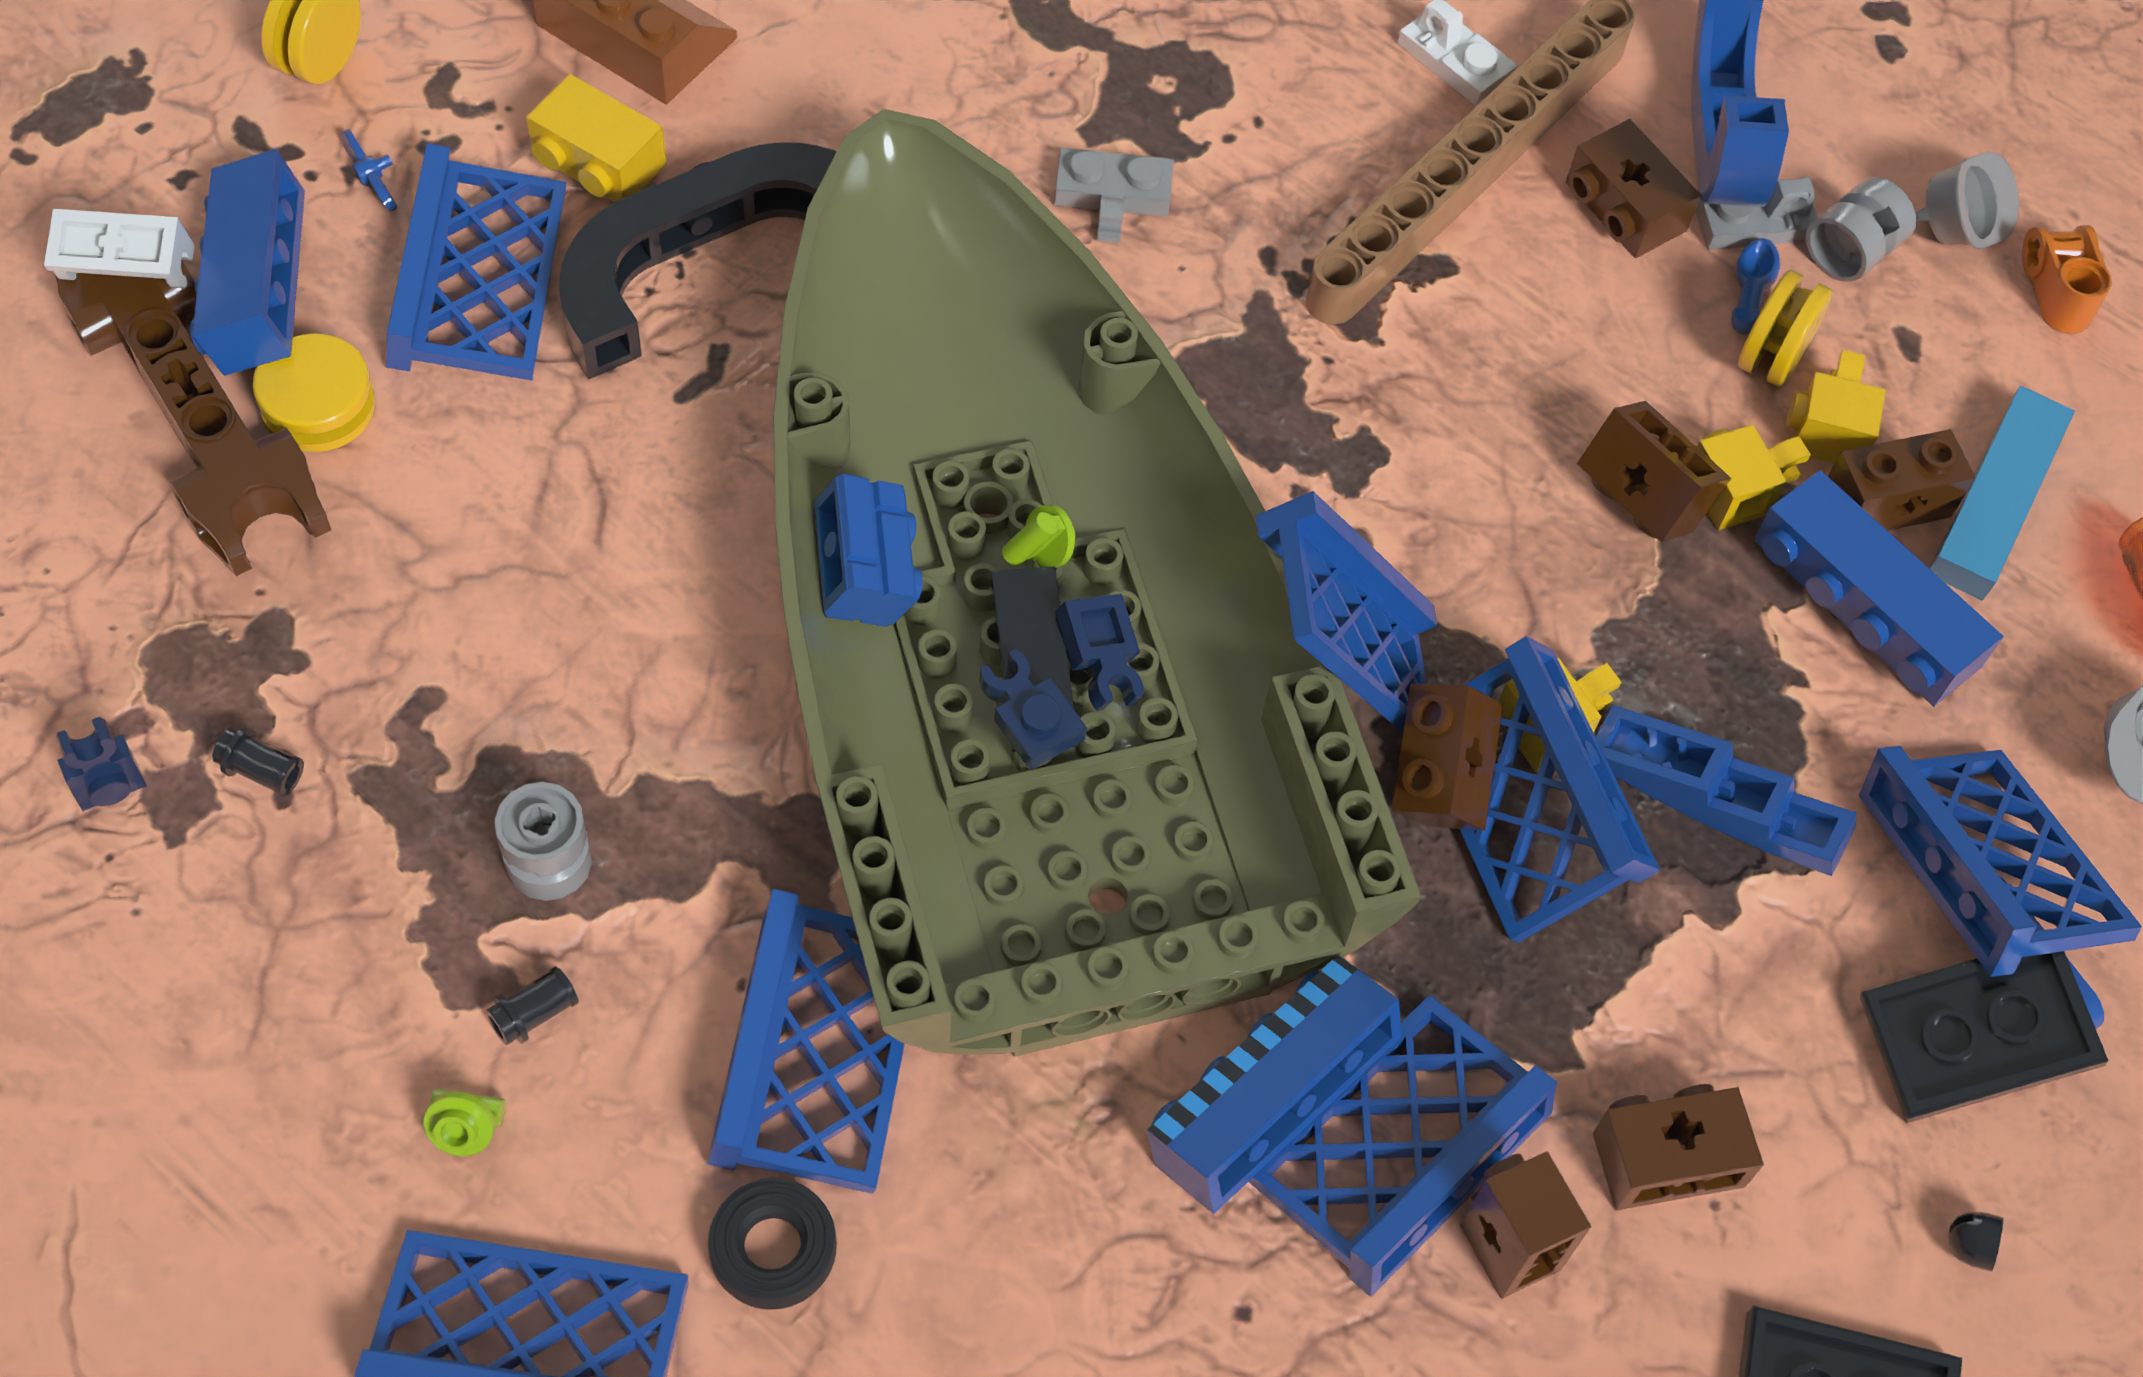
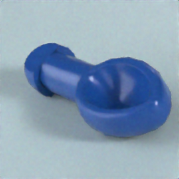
(1756, 272)

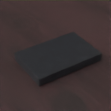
(1978, 1037)
(1800, 1347)

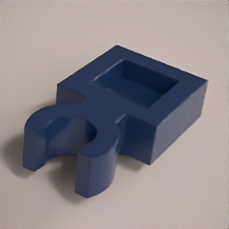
(1102, 639)
(1032, 718)
(99, 767)

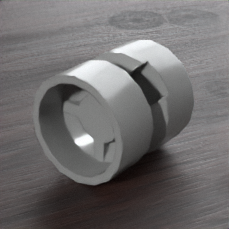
(1861, 229)
(543, 841)

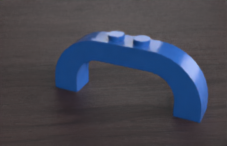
(1734, 131)

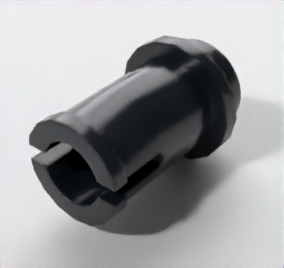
(245, 755)
(531, 1006)

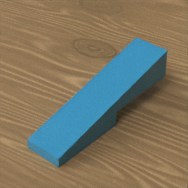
(2001, 493)

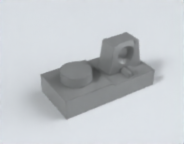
(1780, 221)

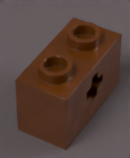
(1632, 188)
(1653, 471)
(1906, 478)
(1447, 756)
(1651, 1170)
(1523, 1222)

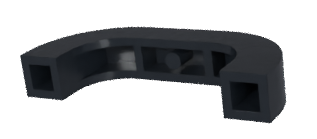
(668, 222)

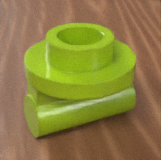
(1045, 539)
(462, 1121)

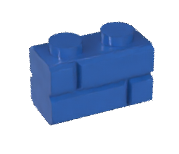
(866, 551)

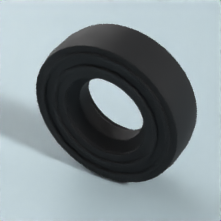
(780, 1286)

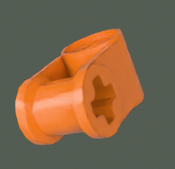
(2066, 275)

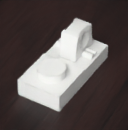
(1455, 52)

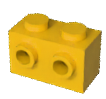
(596, 140)

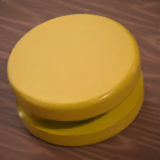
(310, 36)
(1785, 327)
(316, 392)

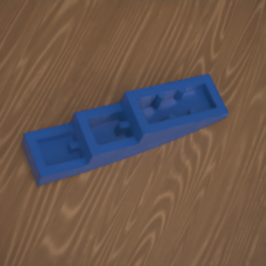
(1724, 793)

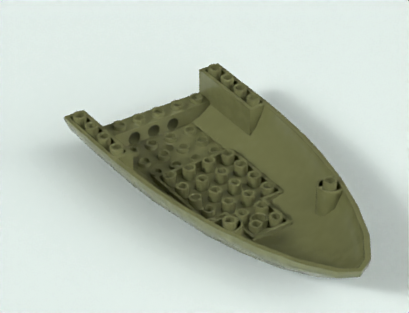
(998, 369)

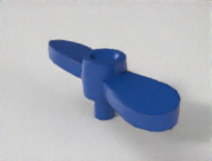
(368, 169)

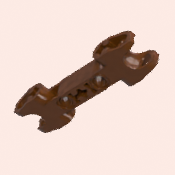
(234, 474)

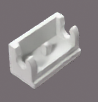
(117, 245)

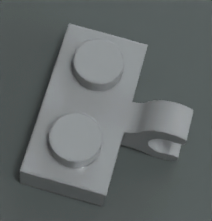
(1113, 186)

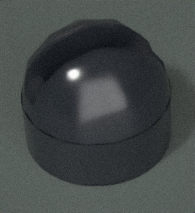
(1976, 1239)

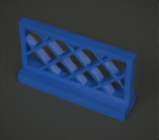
(423, 269)
(1349, 603)
(1584, 775)
(1960, 868)
(758, 1047)
(1445, 1181)
(558, 1268)

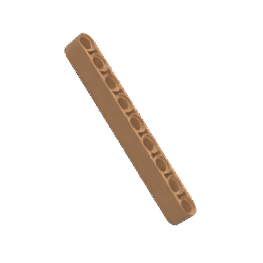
(1467, 160)

